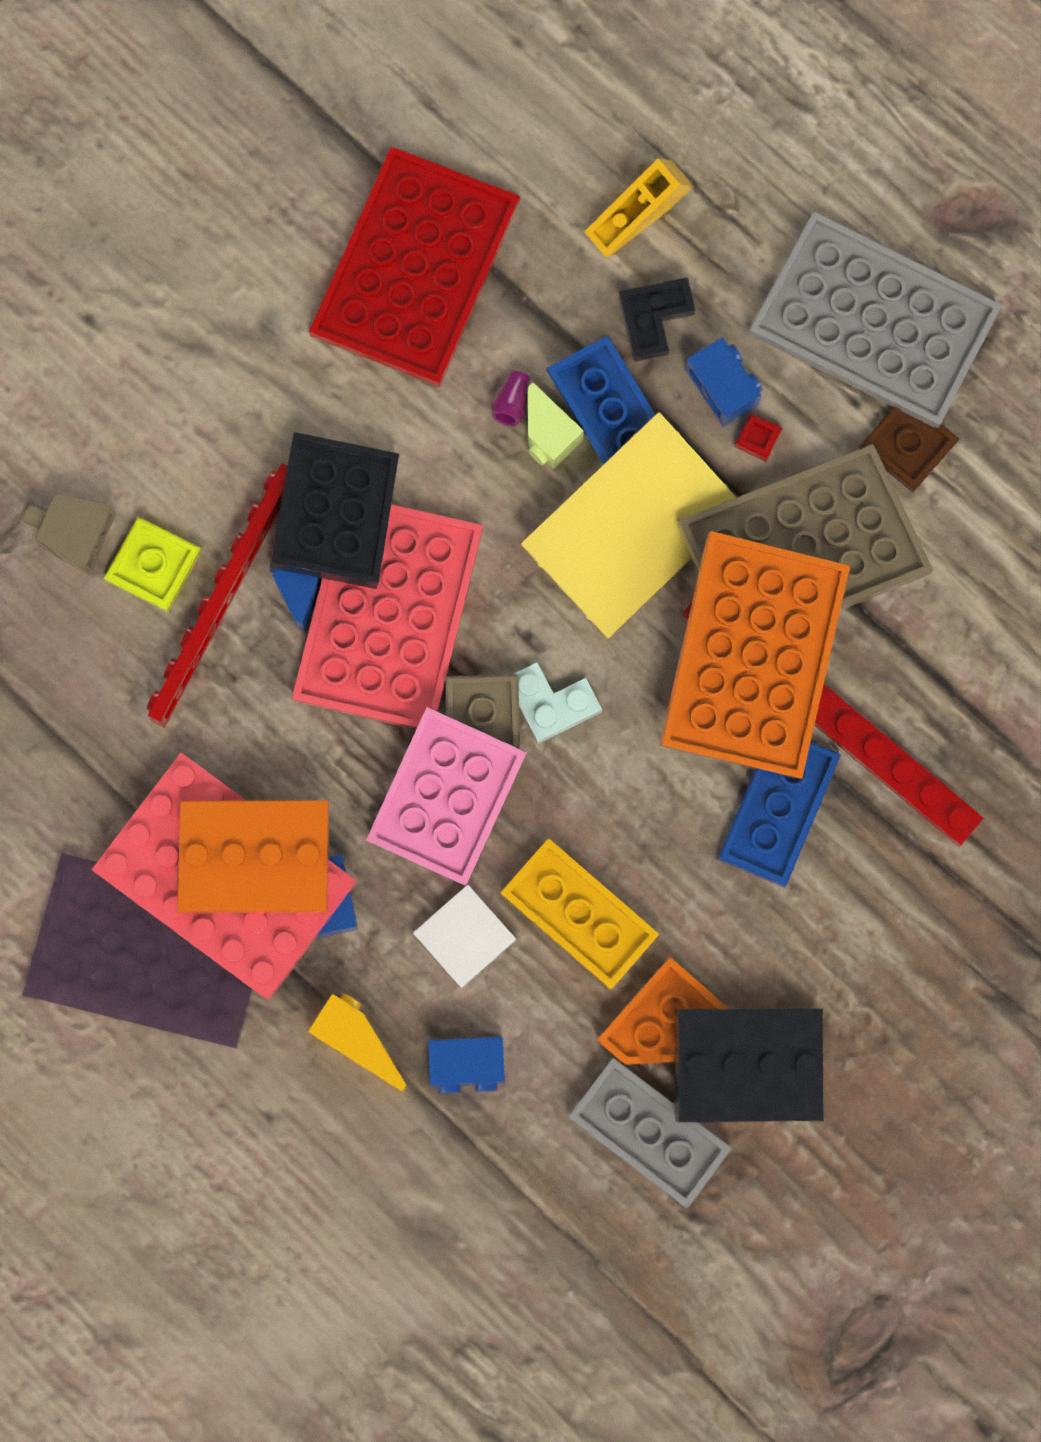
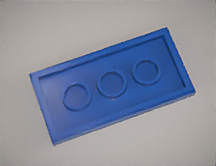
(778, 818)

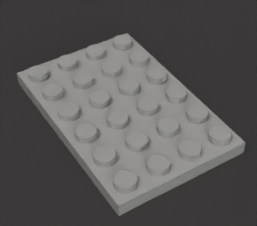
(875, 319)

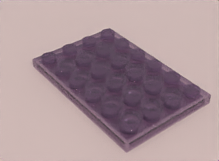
(127, 965)

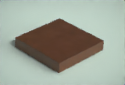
(909, 447)

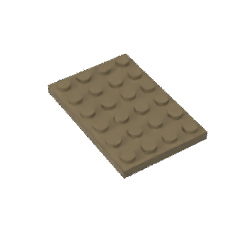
(829, 512)

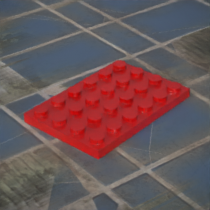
(414, 266)

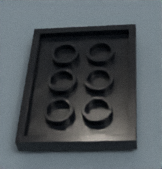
(334, 510)
(748, 1065)

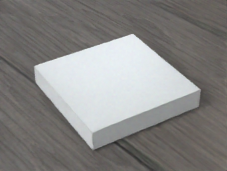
(464, 936)

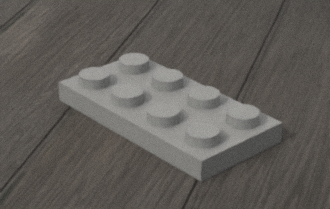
(643, 1132)

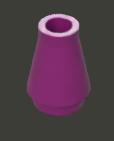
(510, 403)

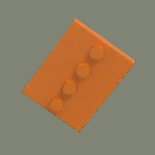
(253, 857)

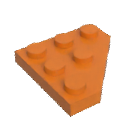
(647, 1024)

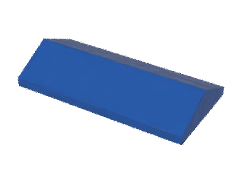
(601, 396)

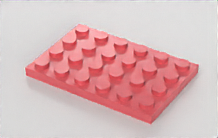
(392, 645)
(145, 868)

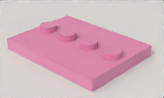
(446, 796)

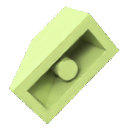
(550, 430)

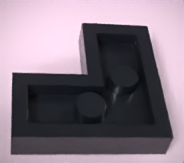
(646, 309)

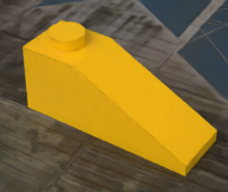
(639, 206)
(351, 1034)

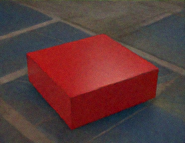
(758, 437)

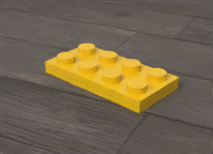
(579, 914)

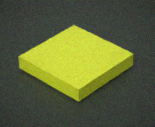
(152, 564)

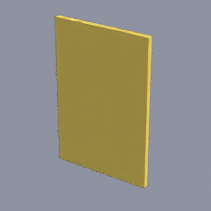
(620, 528)

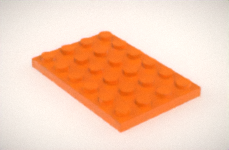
(754, 655)

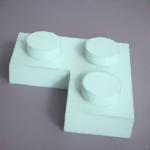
(549, 712)

